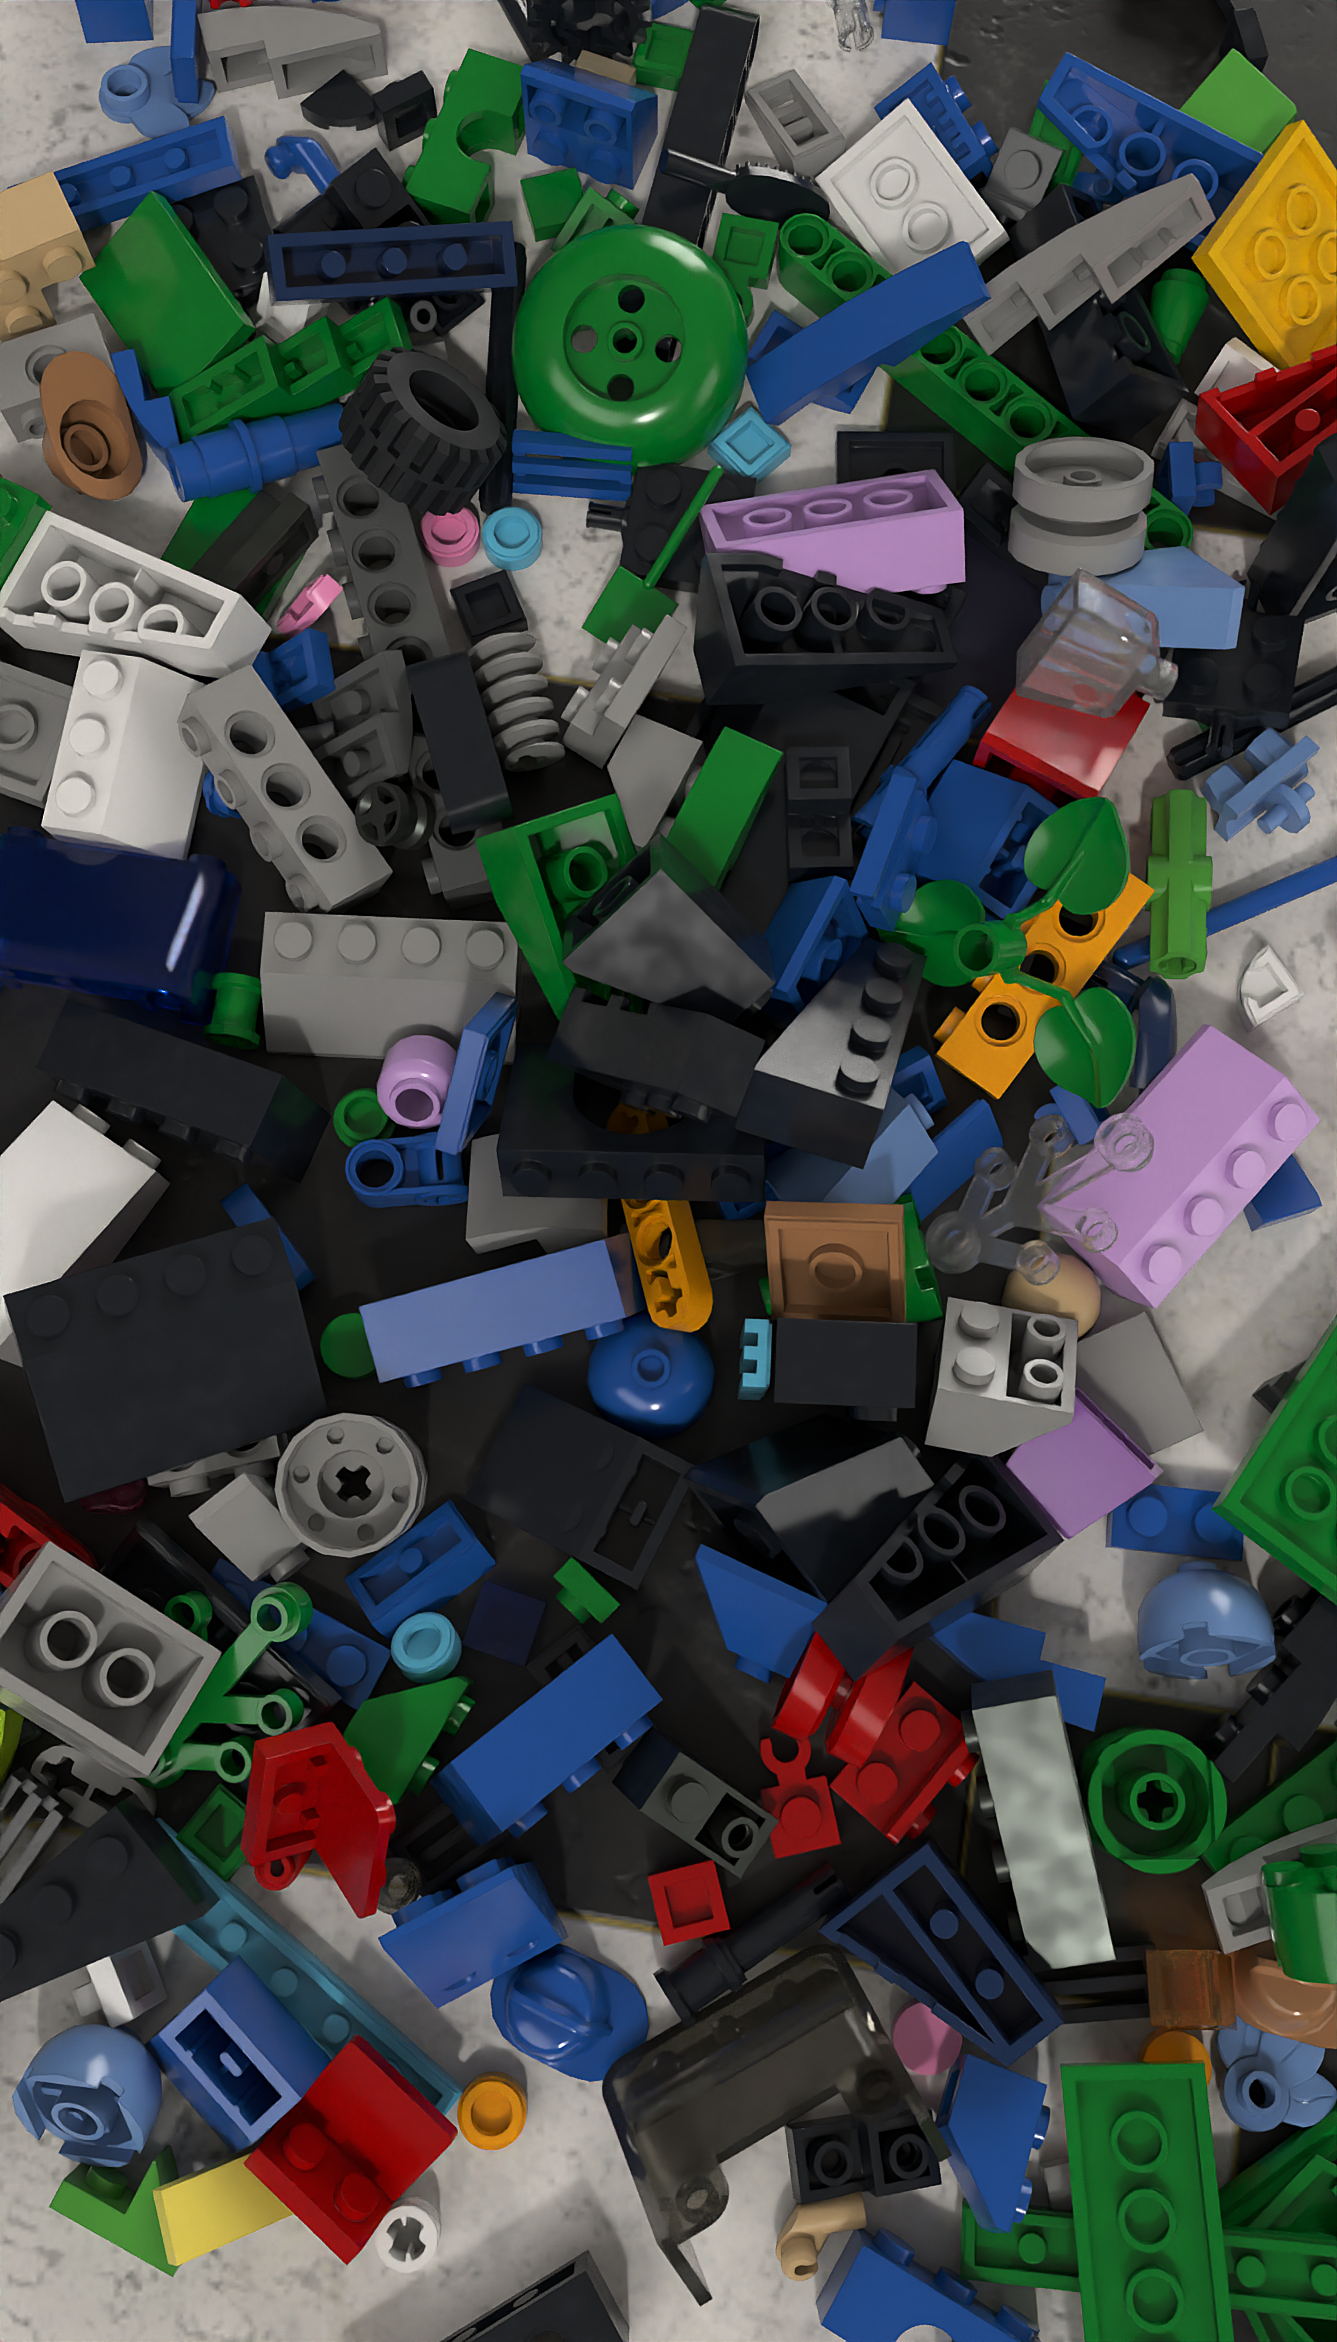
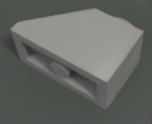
(249, 1530)

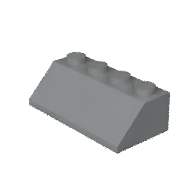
(370, 981)

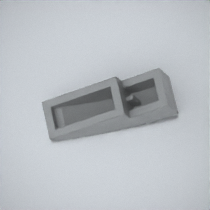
(289, 46)

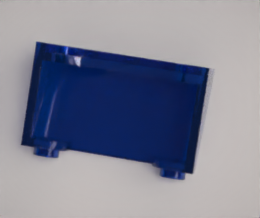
(115, 922)

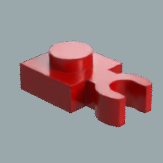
(798, 1803)

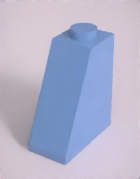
(1186, 593)
(894, 1161)

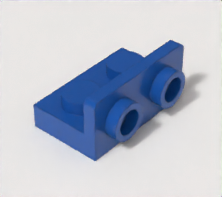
(942, 109)

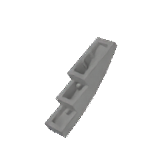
(1100, 253)

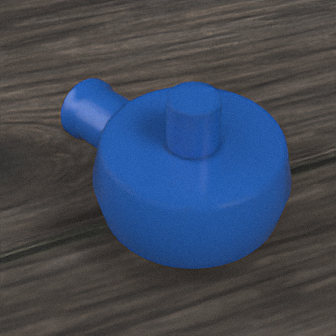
(1098, 187)

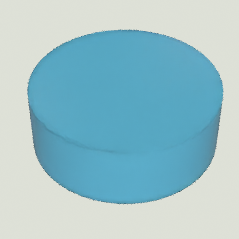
(512, 538)
(426, 1647)

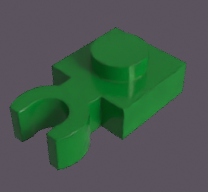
(746, 255)

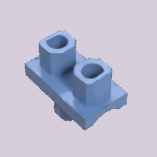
(1279, 768)

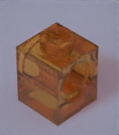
(1191, 1990)

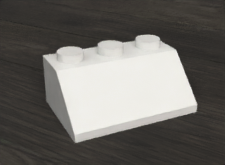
(121, 760)

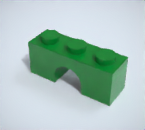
(477, 114)

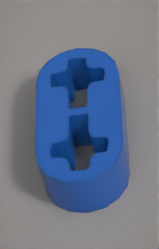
(246, 1208)

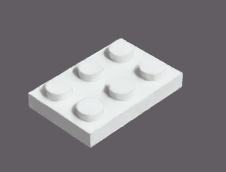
(908, 195)

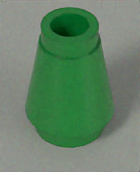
(1178, 307)

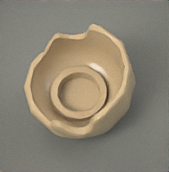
(1069, 1295)

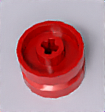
(858, 1707)

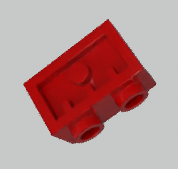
(907, 1766)

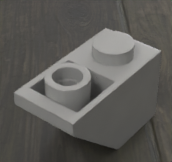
(653, 776)

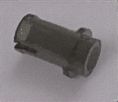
(401, 1885)

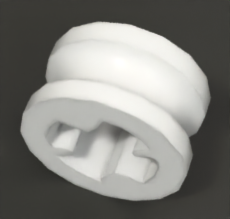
(386, 2232)

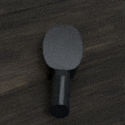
(751, 189)

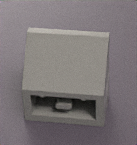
(1000, 1377)

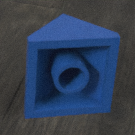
(810, 942)

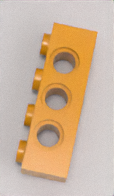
(996, 1063)

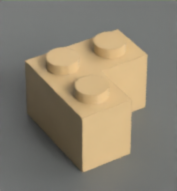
(36, 250)

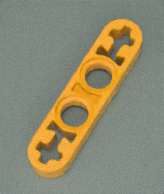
(677, 1285)

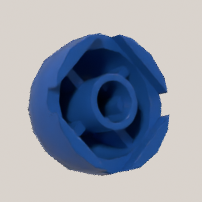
(651, 1378)

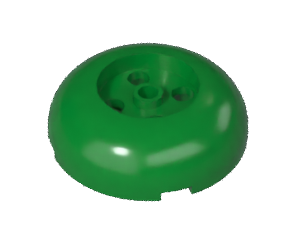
(687, 297)

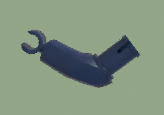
(1153, 1014)

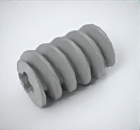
(513, 701)

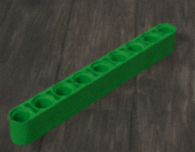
(966, 369)

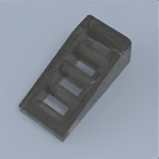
(730, 1246)

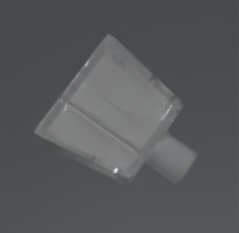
(1093, 651)

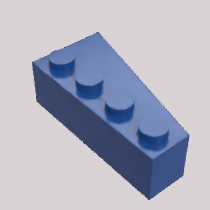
(504, 1309)

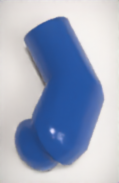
(303, 157)

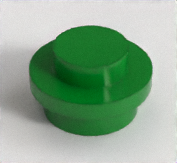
(361, 1118)

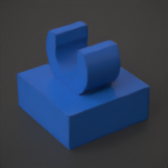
(1187, 482)
(1078, 1114)

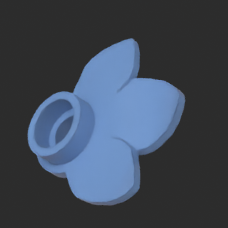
(145, 95)
(1284, 2070)

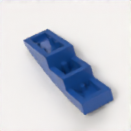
(868, 331)

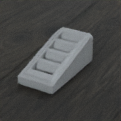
(799, 133)

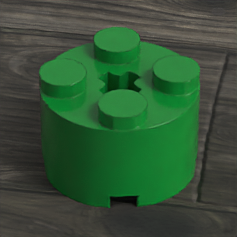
(1171, 1830)
(1304, 1913)

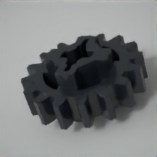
(588, 25)

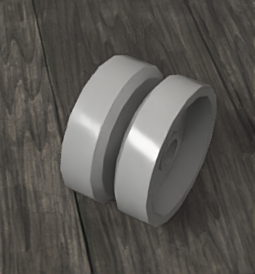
(1080, 505)

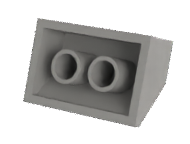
(96, 1662)

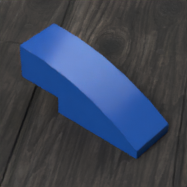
(1002, 1649)

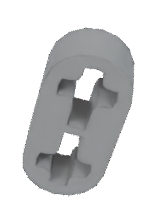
(86, 1803)

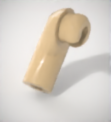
(809, 2229)

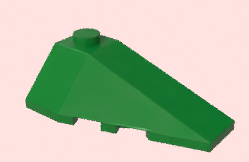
(545, 875)

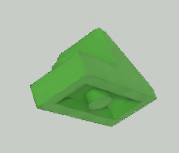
(110, 2209)

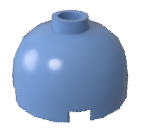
(1204, 1621)
(93, 2092)

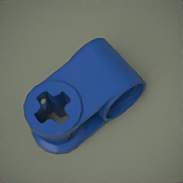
(414, 1174)

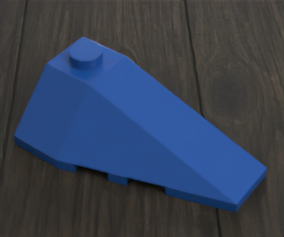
(1142, 139)

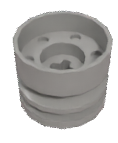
(313, 1484)

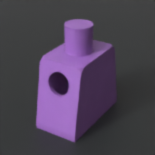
(1082, 1468)

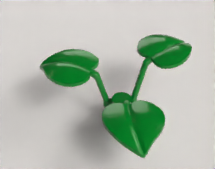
(1083, 863)

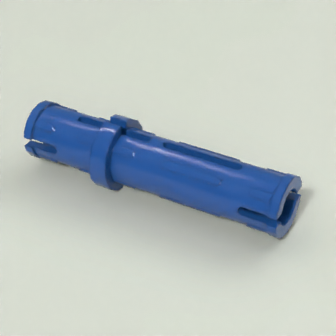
(931, 751)

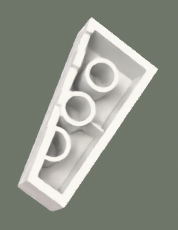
(106, 597)

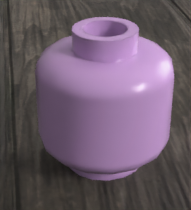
(416, 1081)

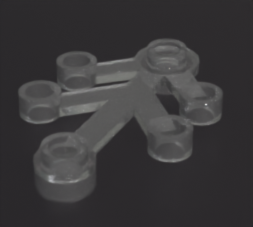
(967, 1236)

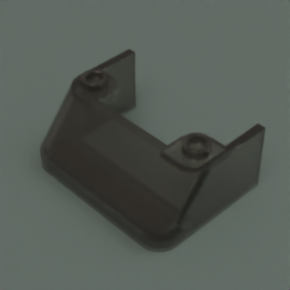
(740, 2076)

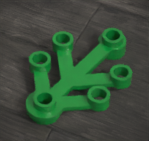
(213, 1701)

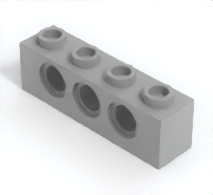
(246, 711)

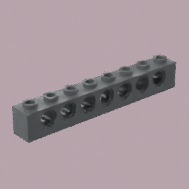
(421, 636)

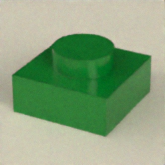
(583, 1593)

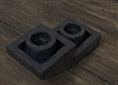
(849, 2156)

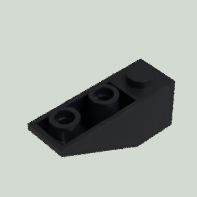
(372, 198)

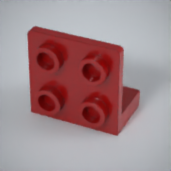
(351, 2147)

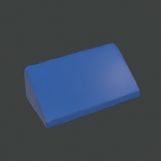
(957, 1152)
(420, 1570)

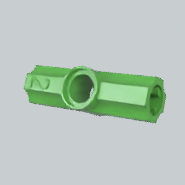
(1181, 884)

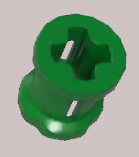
(235, 1011)

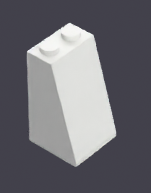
(68, 1202)

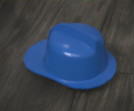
(569, 2012)

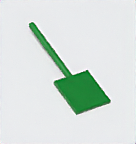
(635, 601)

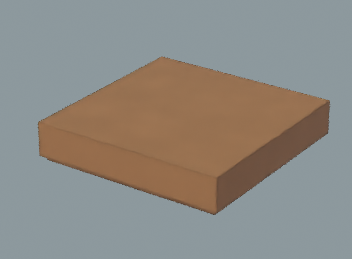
(836, 1261)

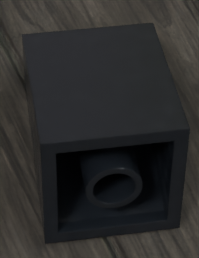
(670, 938)
(813, 1498)

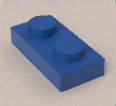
(1174, 1524)

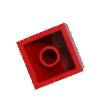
(1057, 748)

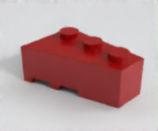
(1271, 425)

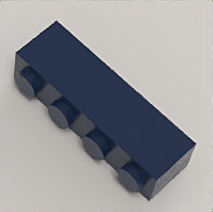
(390, 263)

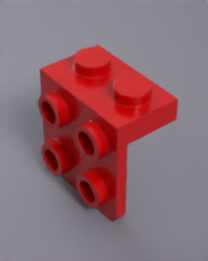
(316, 1795)

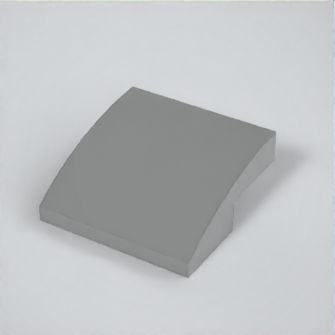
(505, 1220)
(1136, 1384)

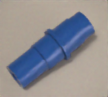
(252, 453)

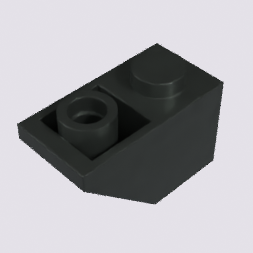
(694, 1802)

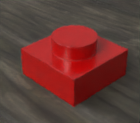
(688, 1901)

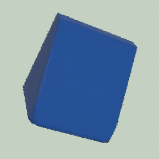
(1282, 1198)

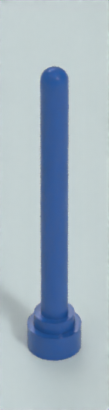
(1243, 907)

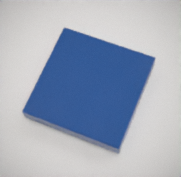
(476, 1072)

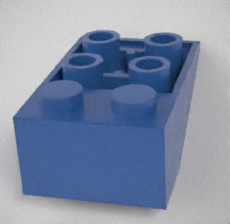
(472, 1937)

